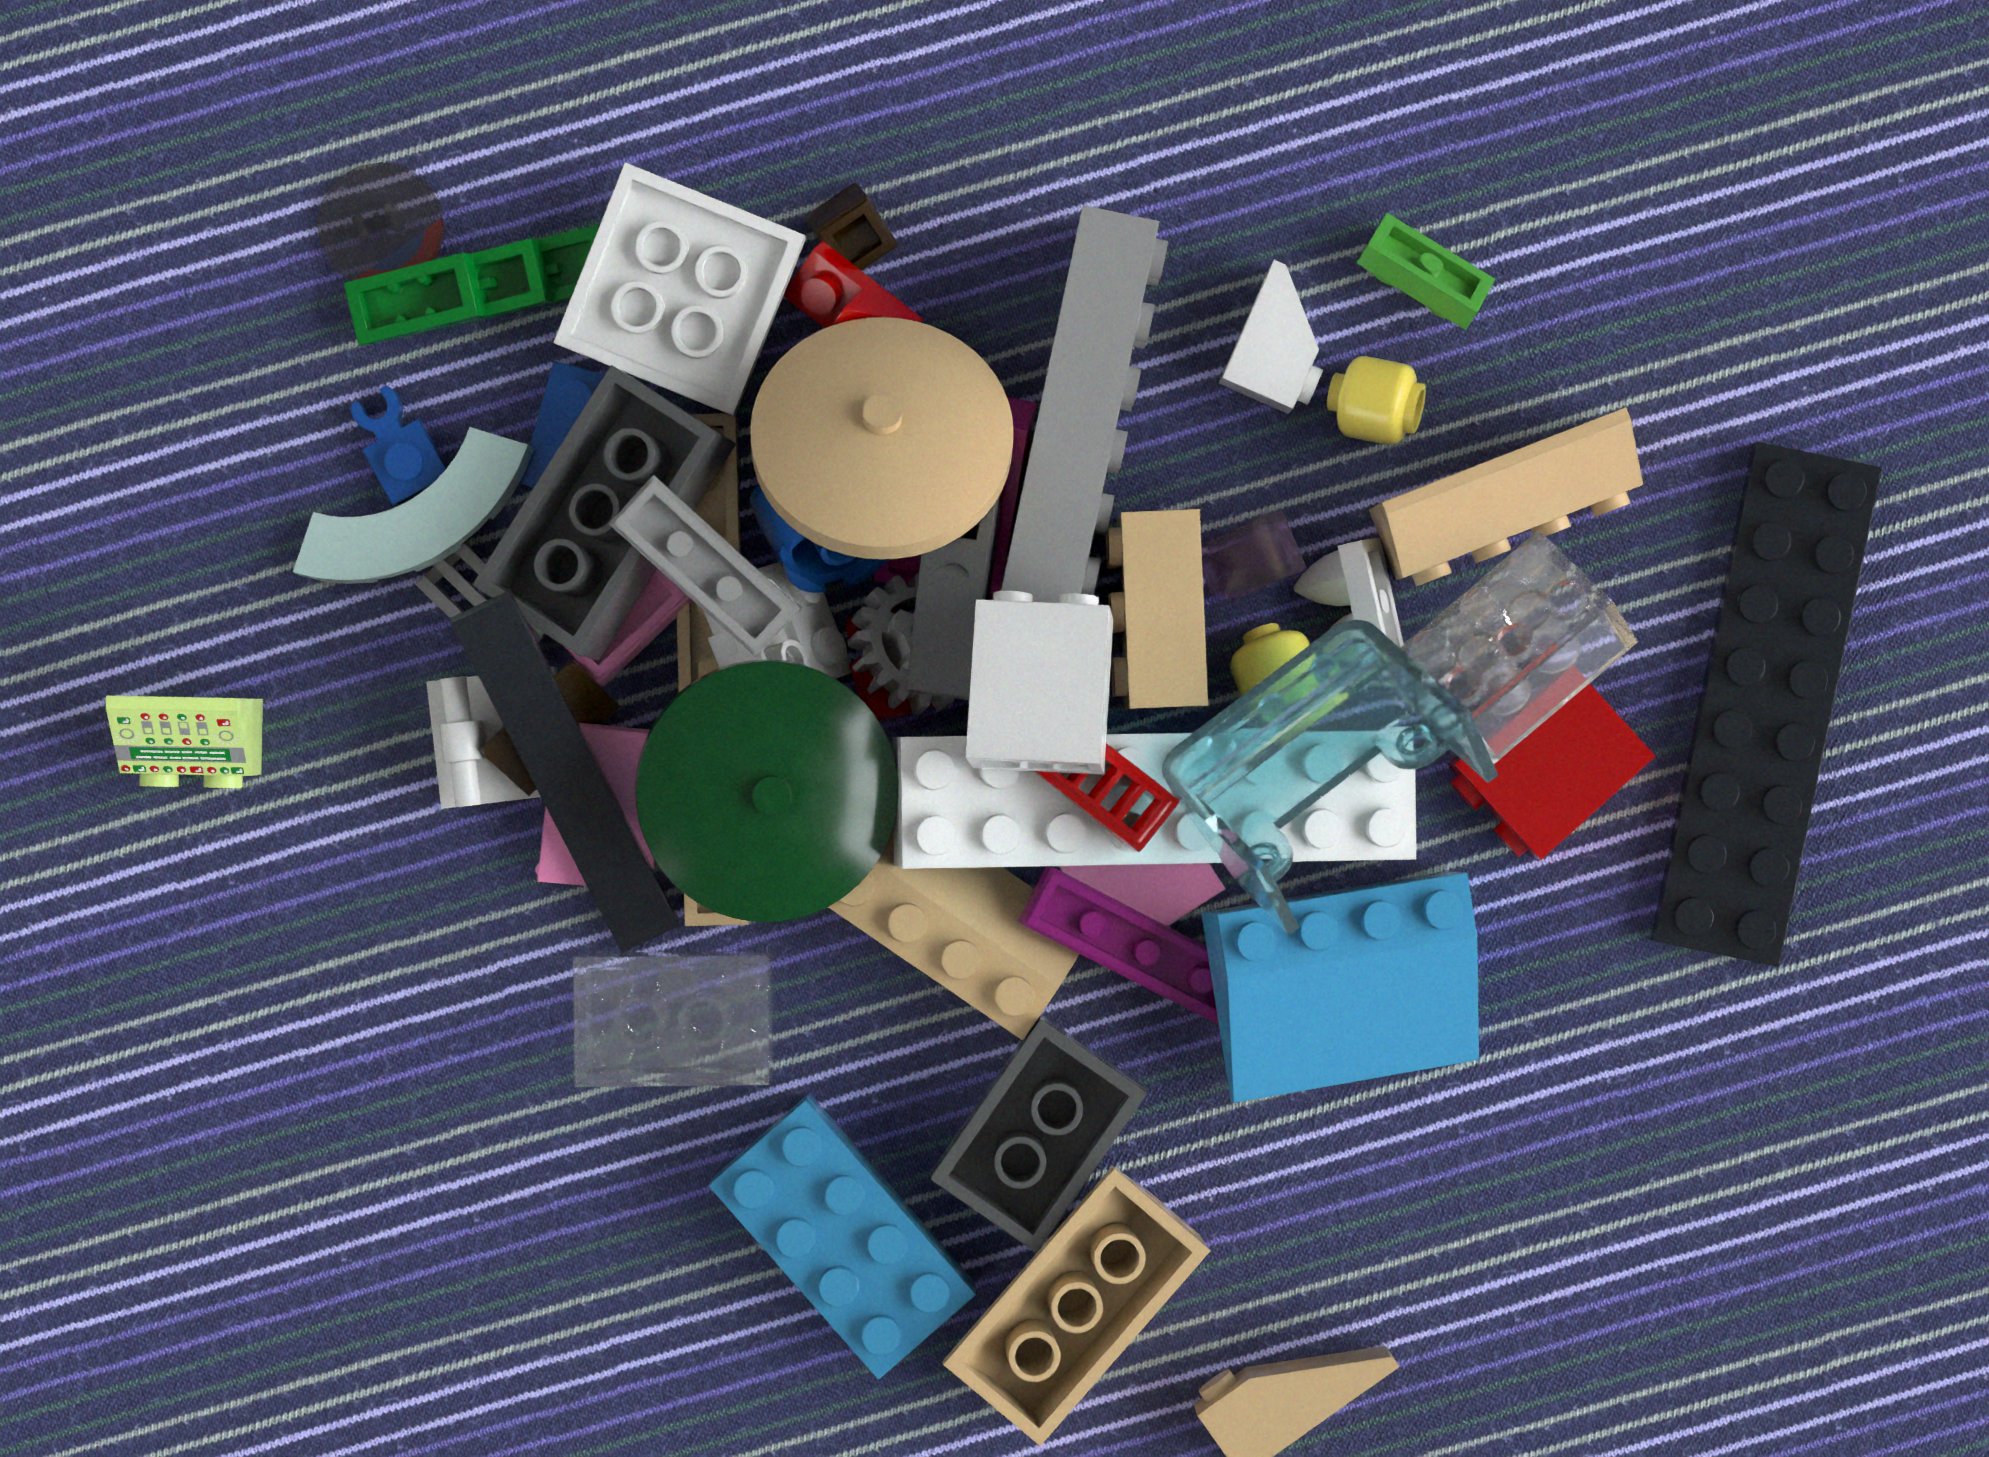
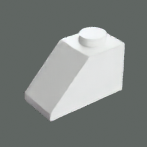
(1275, 347)

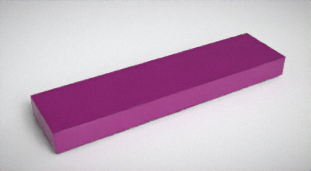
(1122, 940)

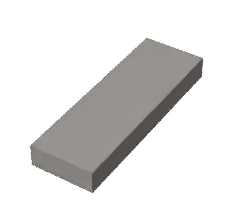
(704, 565)

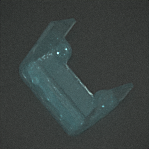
(1302, 738)

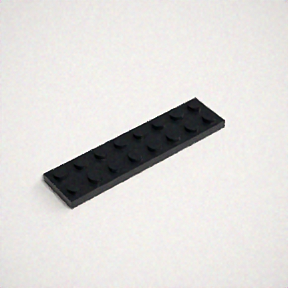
(1766, 703)

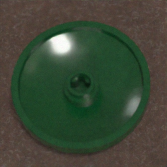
(766, 790)

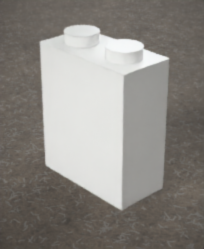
(1040, 684)

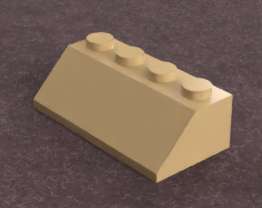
(1508, 496)
(963, 935)
(1077, 1305)

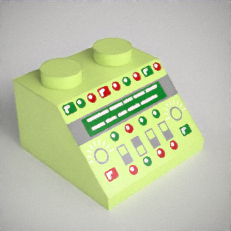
(187, 737)

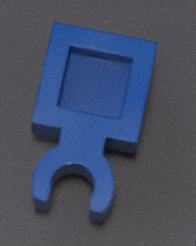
(403, 455)

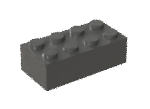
(560, 552)

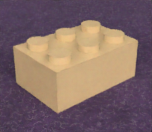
(1158, 609)

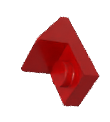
(837, 291)

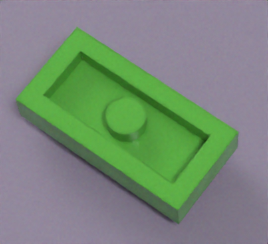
(1426, 271)

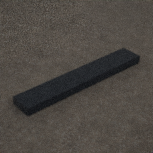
(564, 770)

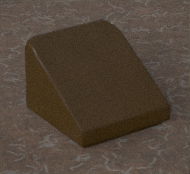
(852, 227)

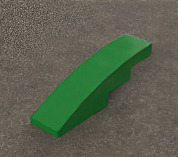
(468, 287)

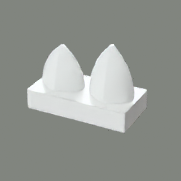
(1356, 578)

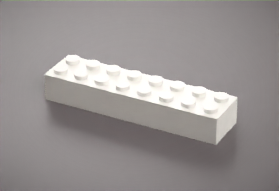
(1017, 819)

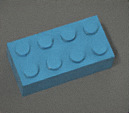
(843, 1236)

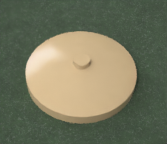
(881, 438)

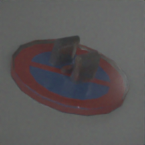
(380, 221)

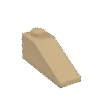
(1281, 1401)

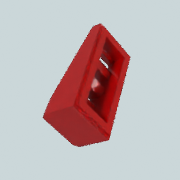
(1148, 822)

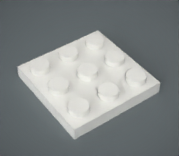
(680, 289)

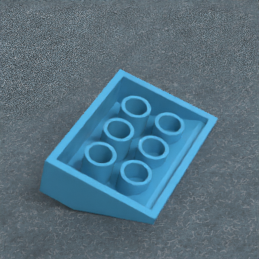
(1357, 993)

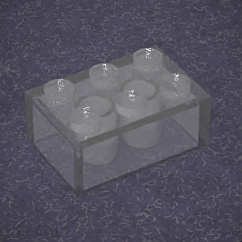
(1522, 642)
(673, 1018)

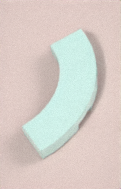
(422, 528)

